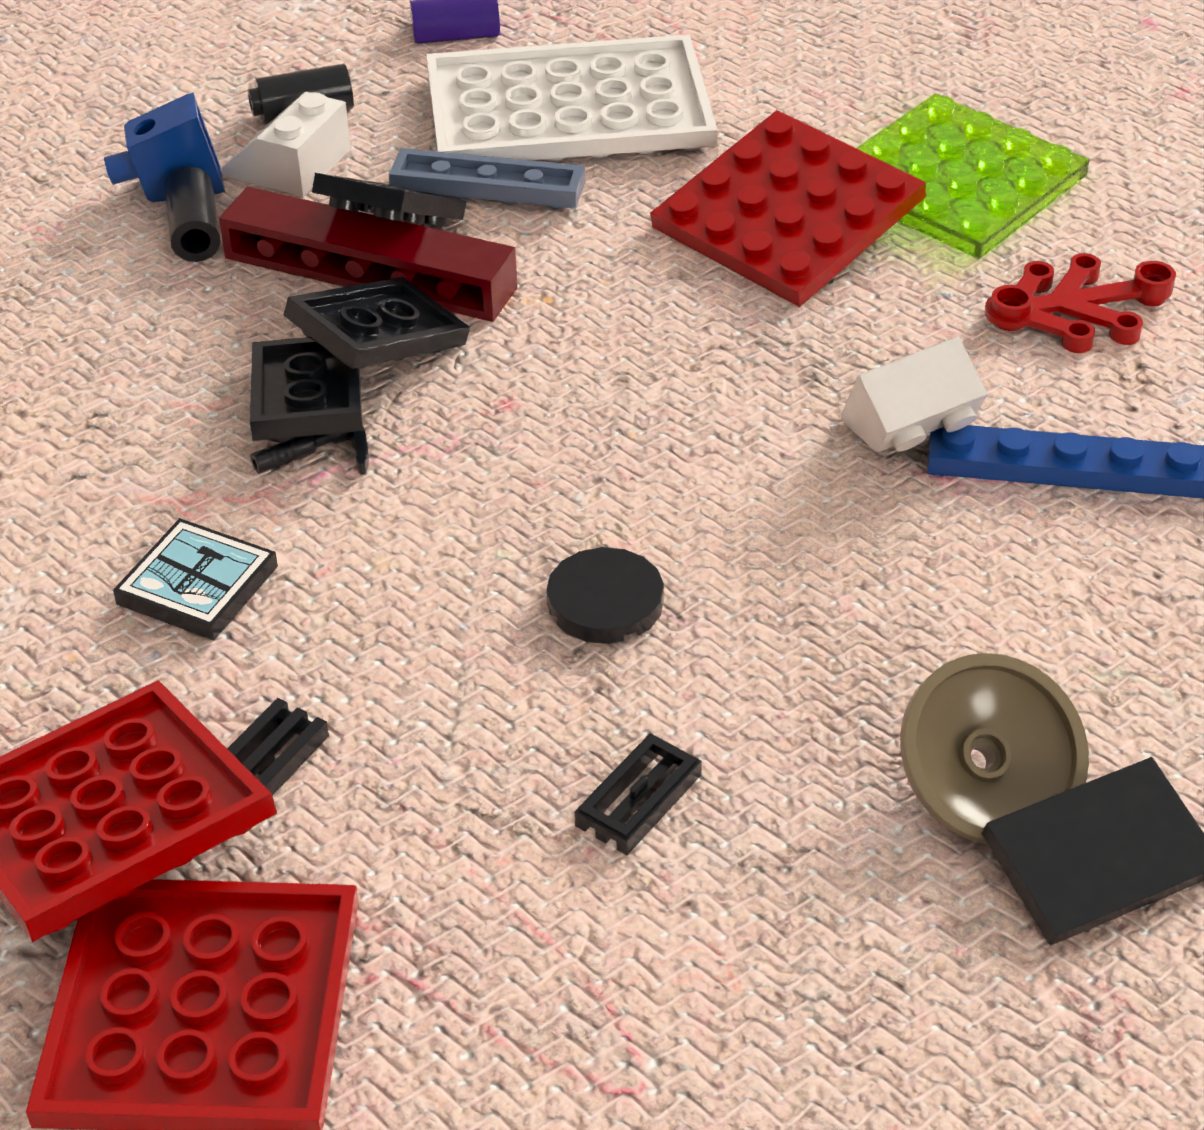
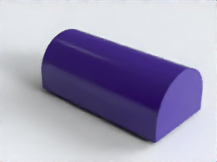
(453, 19)

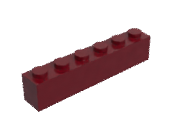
(359, 248)

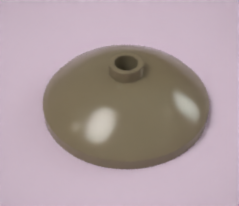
(1010, 716)

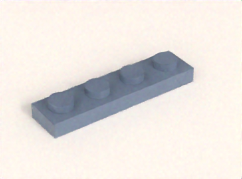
(489, 178)

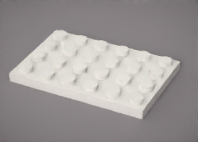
(571, 99)

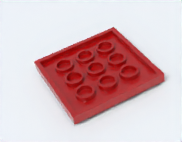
(788, 206)
(115, 807)
(199, 1009)

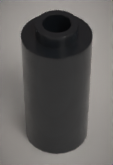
(277, 92)
(192, 214)

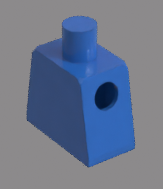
(163, 142)

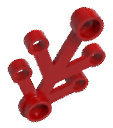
(1016, 307)

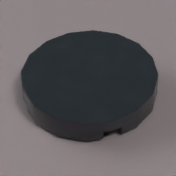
(605, 594)

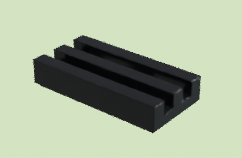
(269, 733)
(621, 823)

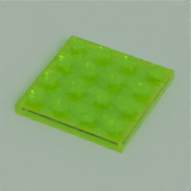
(977, 172)

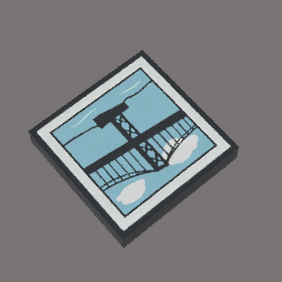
(196, 578)

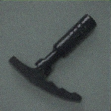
(305, 445)

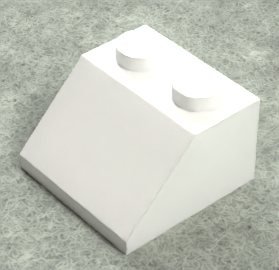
(295, 145)
(915, 397)

